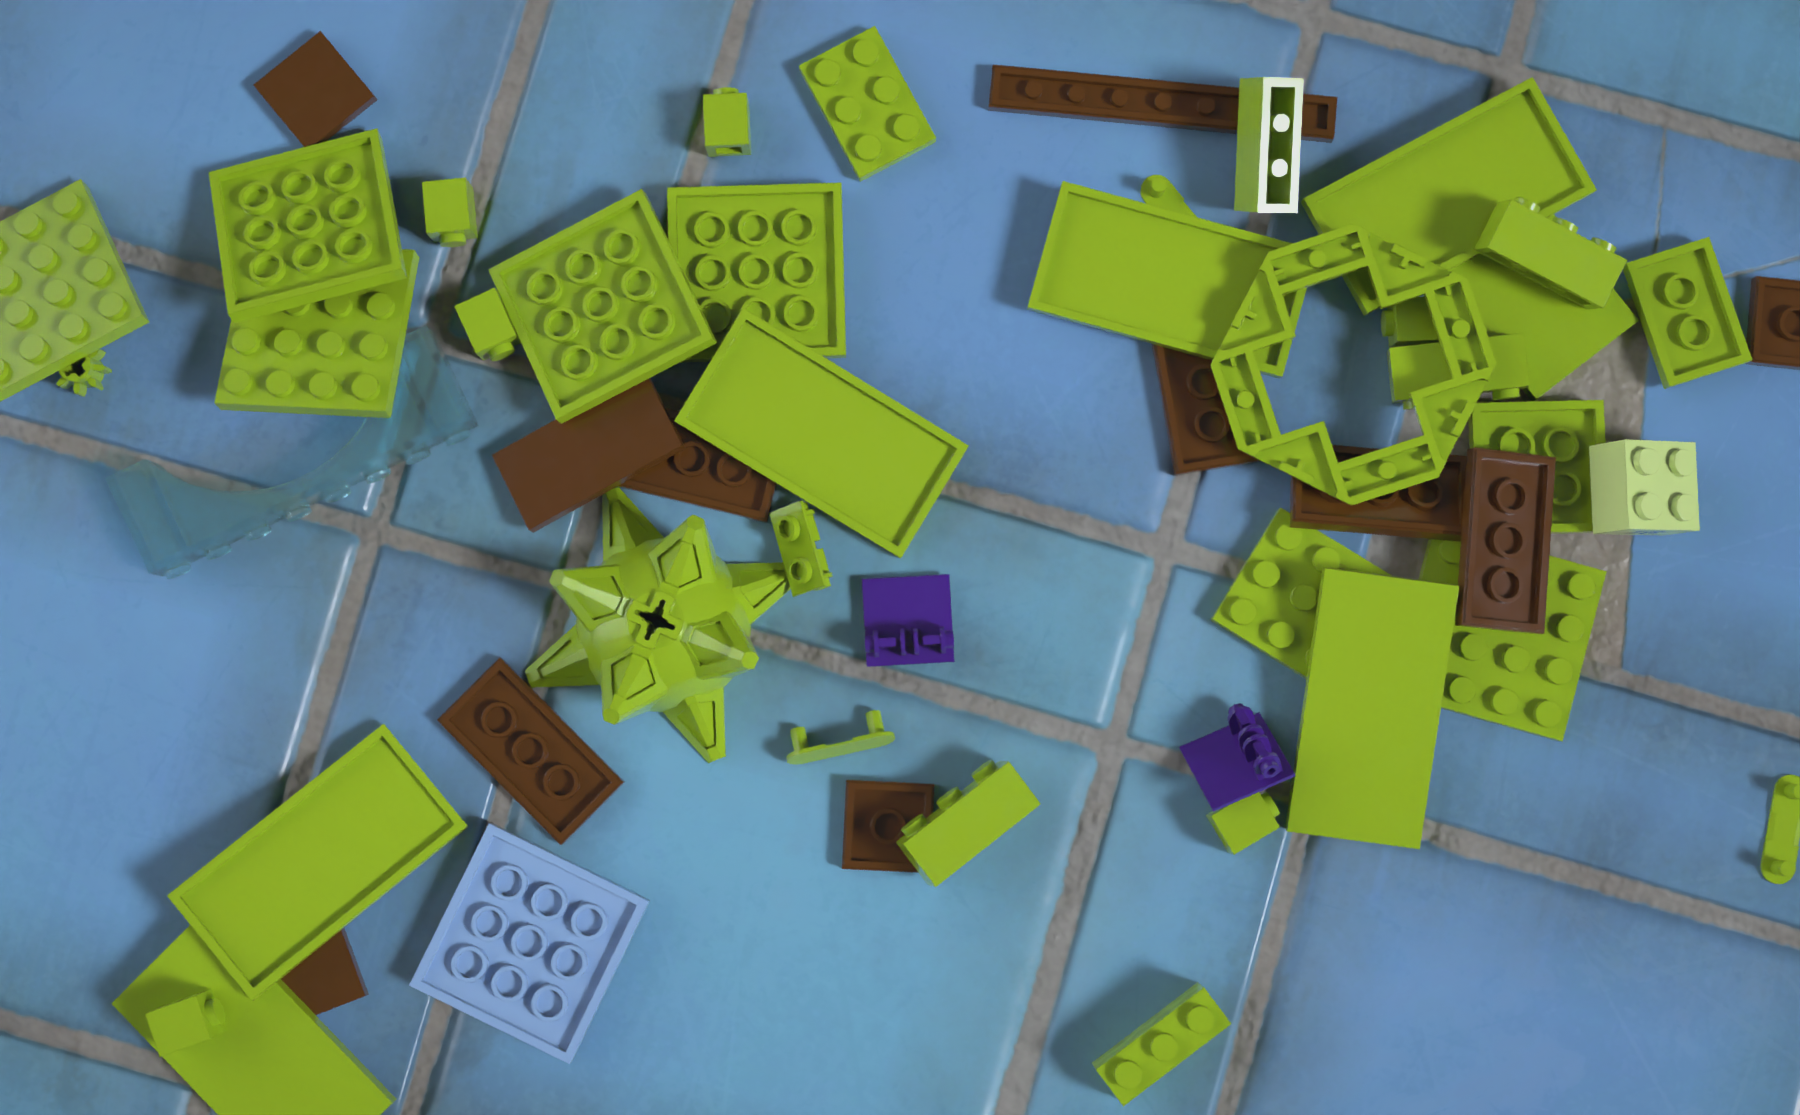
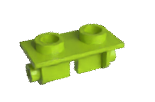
(796, 539)

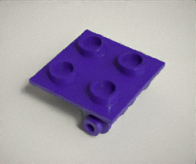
(908, 620)
(1236, 759)

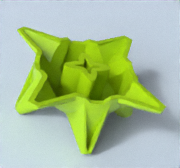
(653, 666)

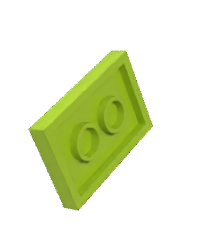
(867, 103)
(1686, 313)

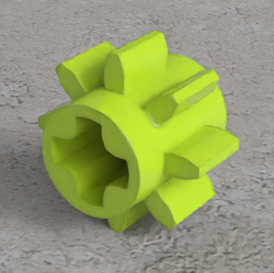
(91, 377)

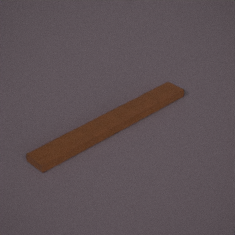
(1138, 101)

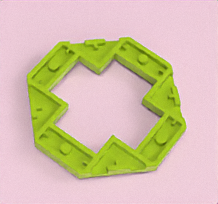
(1396, 278)

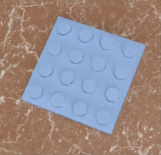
(529, 943)

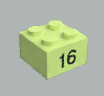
(1644, 487)

